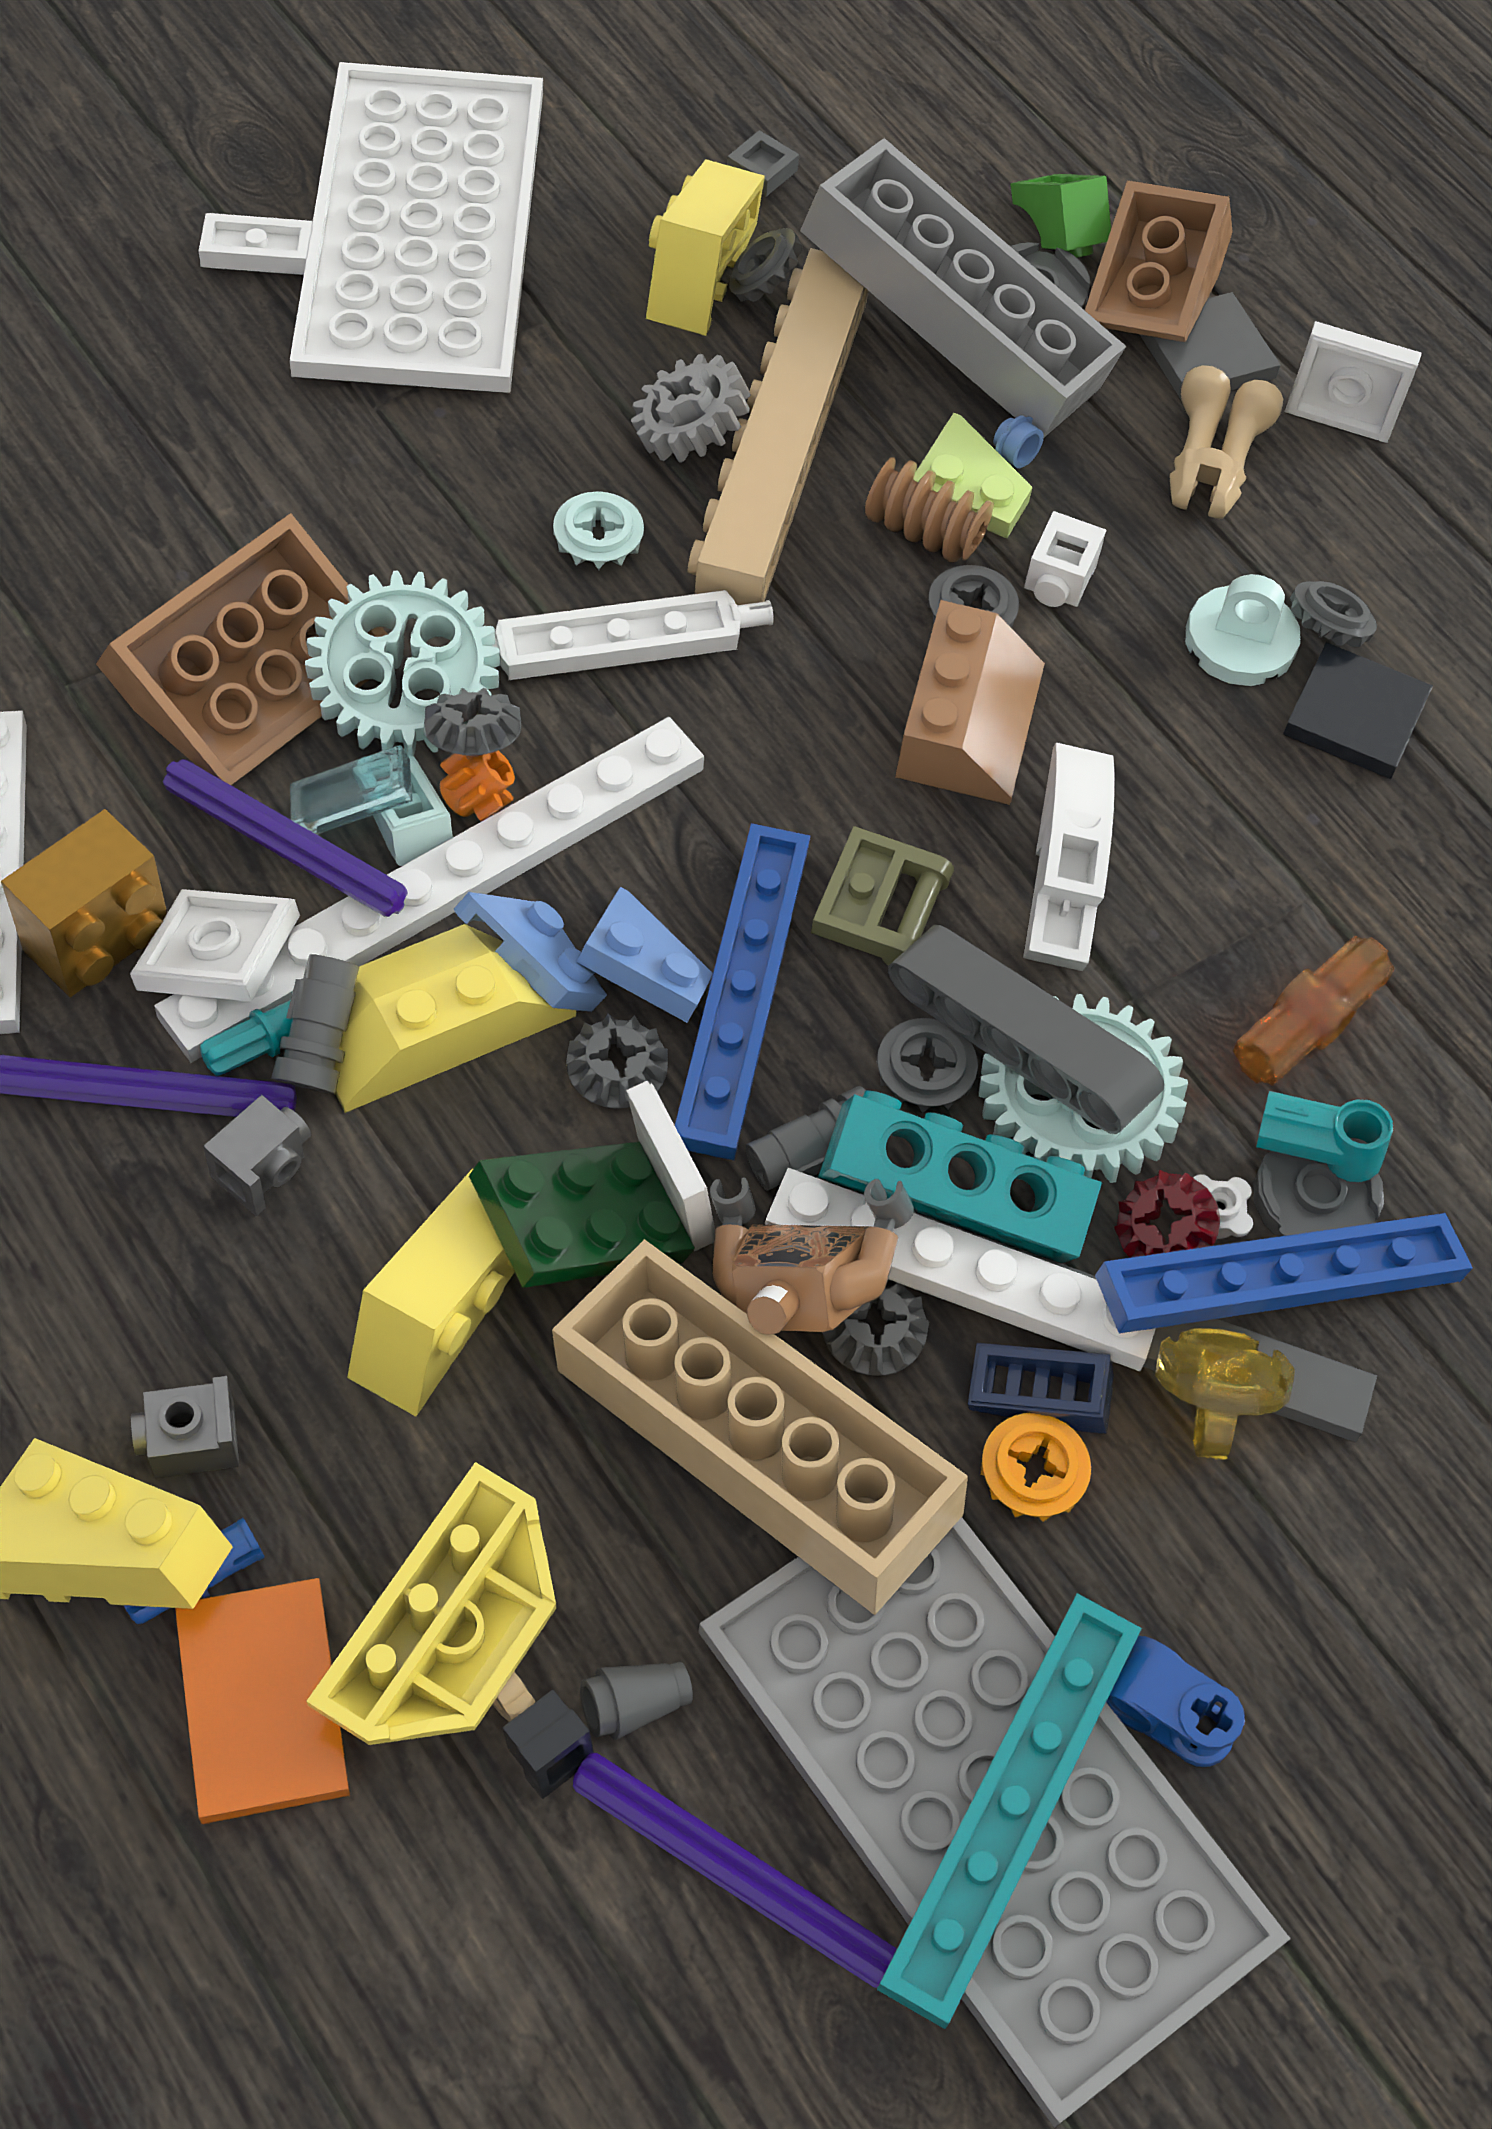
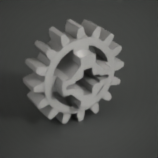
(691, 407)

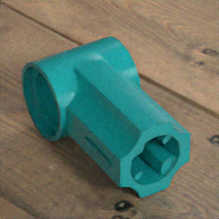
(1324, 1133)

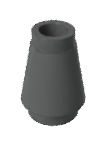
(633, 1696)

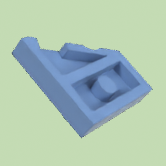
(536, 948)

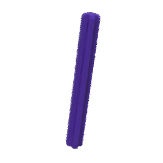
(286, 838)
(138, 1086)
(734, 1869)

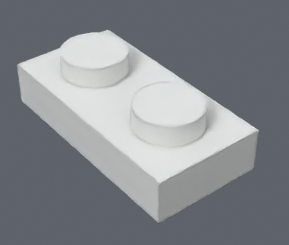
(254, 243)

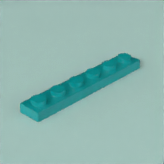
(1009, 1812)

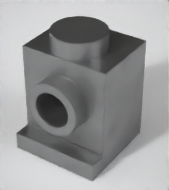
(257, 1152)
(203, 1444)

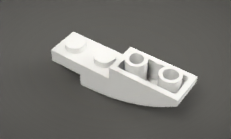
(1072, 858)

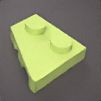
(976, 466)

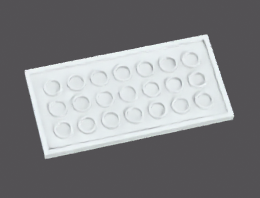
(419, 229)

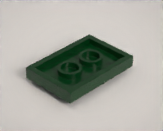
(577, 1211)

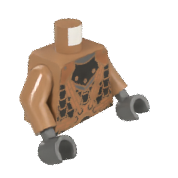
(804, 1272)

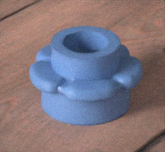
(1018, 440)

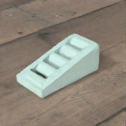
(418, 825)

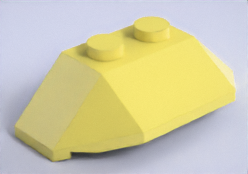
(434, 1012)
(447, 1621)

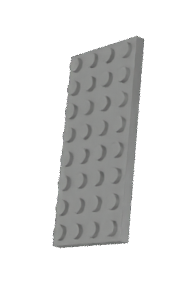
(892, 1724)

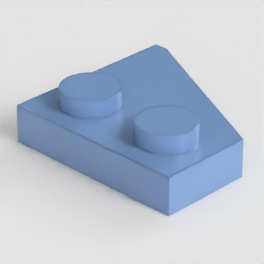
(645, 957)

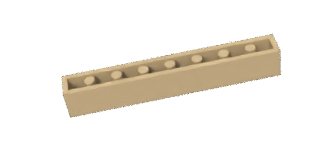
(782, 432)

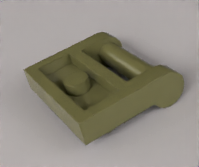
(864, 887)

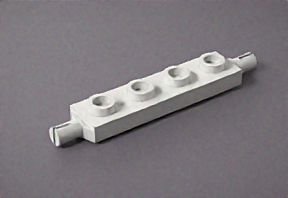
(624, 633)

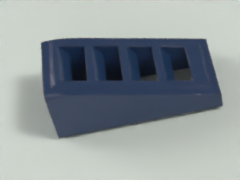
(1069, 1365)

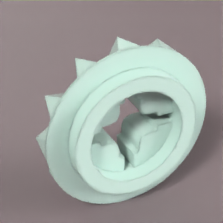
(621, 525)

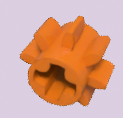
(477, 784)

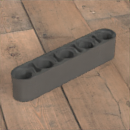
(1027, 1029)

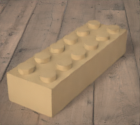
(761, 1425)

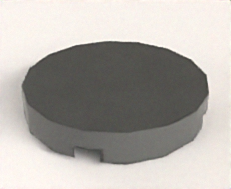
(1307, 1197)

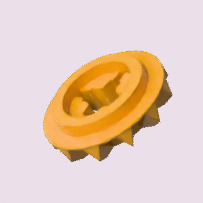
(1065, 1459)

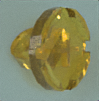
(1224, 1379)

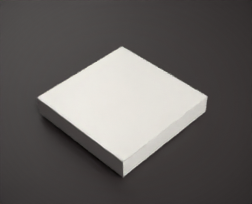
(1352, 382)
(215, 945)
(672, 1163)

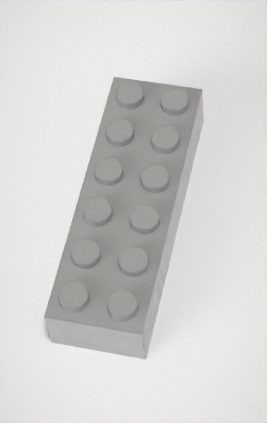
(961, 287)

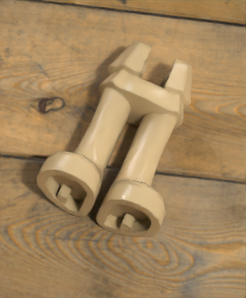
(1205, 399)

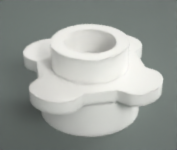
(1234, 1195)

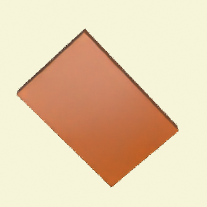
(246, 1688)

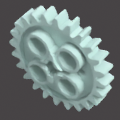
(349, 655)
(1058, 1131)

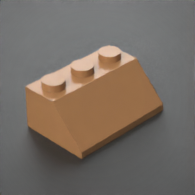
(971, 706)

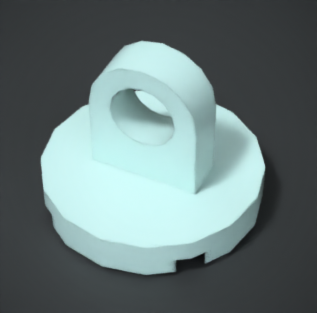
(1244, 631)

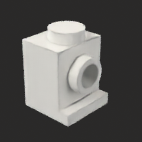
(1060, 573)

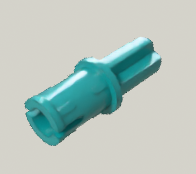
(247, 1040)

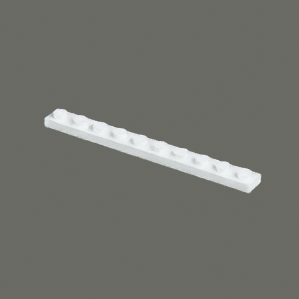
(469, 862)

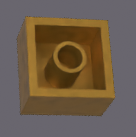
(86, 902)

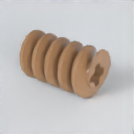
(926, 512)

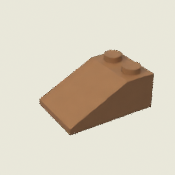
(1160, 260)

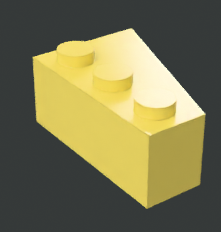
(696, 242)

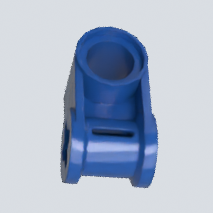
(1168, 1699)

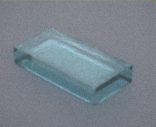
(352, 791)

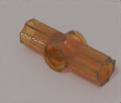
(1313, 1010)

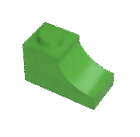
(1066, 210)

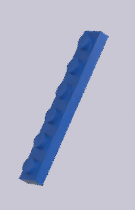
(741, 992)
(1281, 1272)

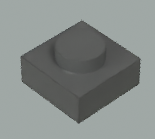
(765, 157)

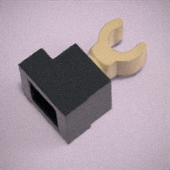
(542, 1735)

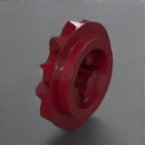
(1185, 1197)

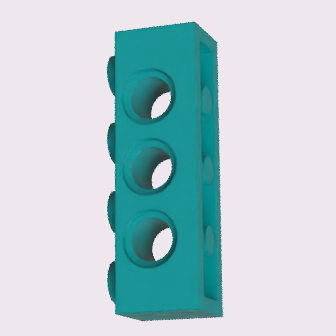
(1062, 1193)

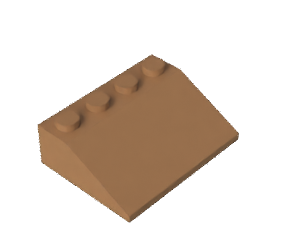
(229, 653)

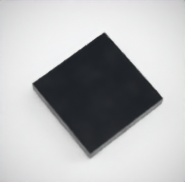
(1358, 710)

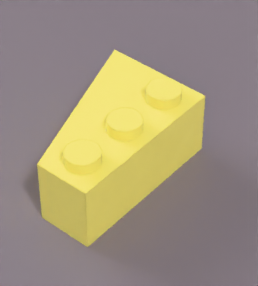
(429, 1301)
(101, 1535)

